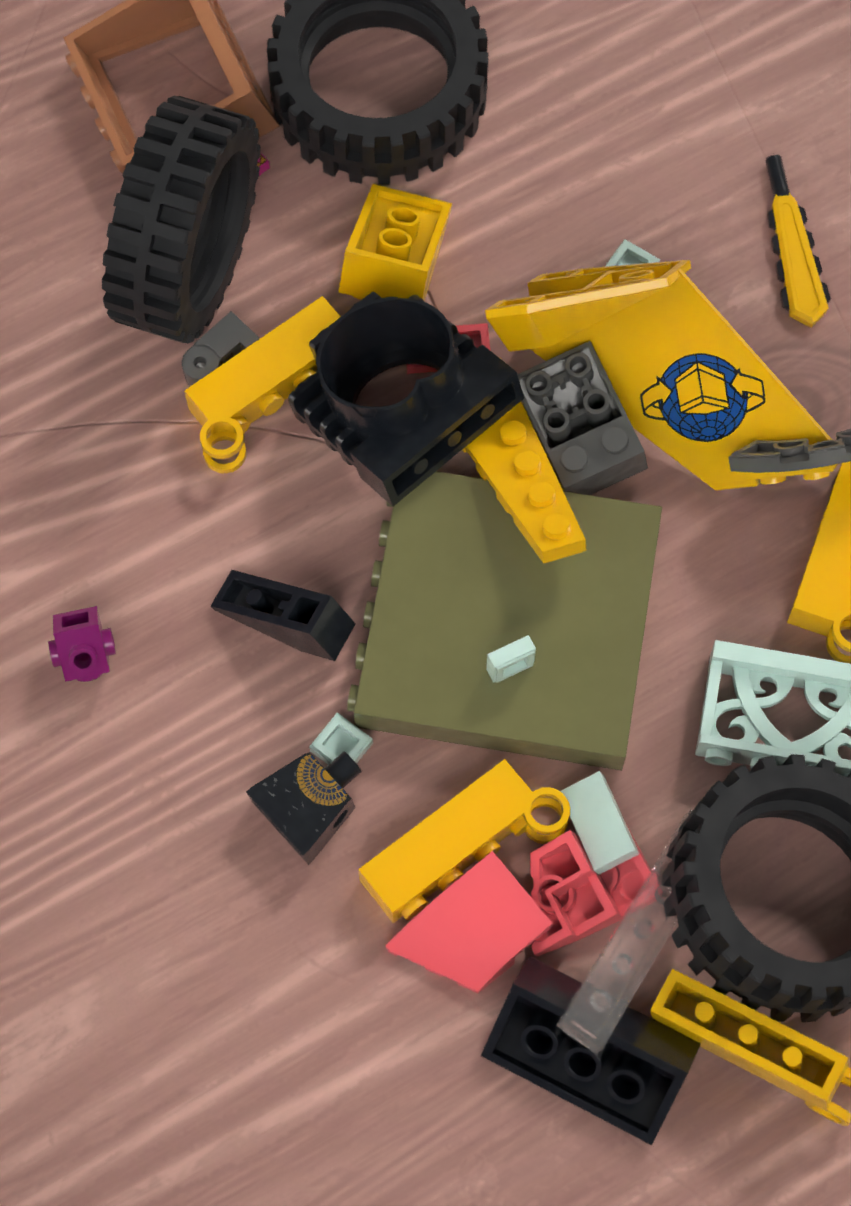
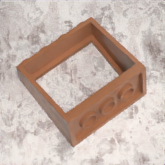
(146, 22)

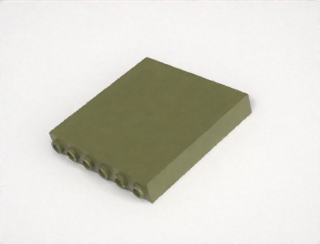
(469, 583)

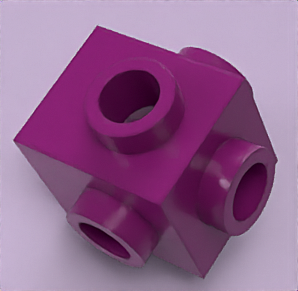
(81, 645)

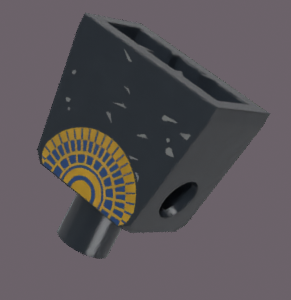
(307, 801)

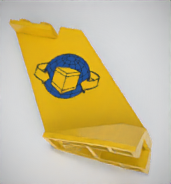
(670, 360)

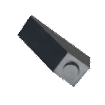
(286, 613)

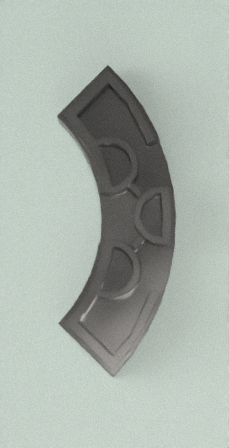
(791, 454)

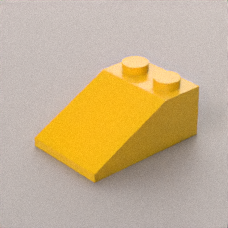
(394, 245)

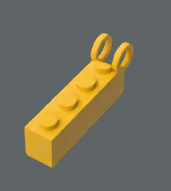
(255, 383)
(825, 587)
(456, 836)
(755, 1043)

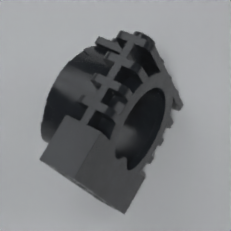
(444, 412)

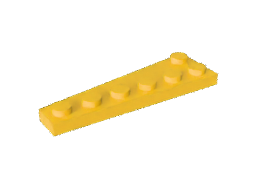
(527, 485)

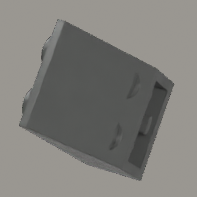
(581, 422)

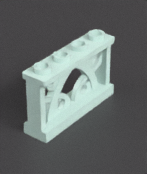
(748, 668)

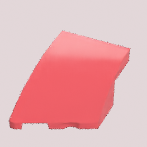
(575, 895)
(473, 927)

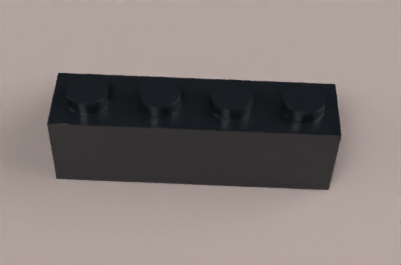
(623, 1084)

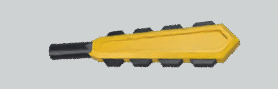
(798, 268)

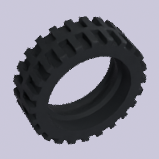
(378, 144)
(180, 218)
(704, 914)

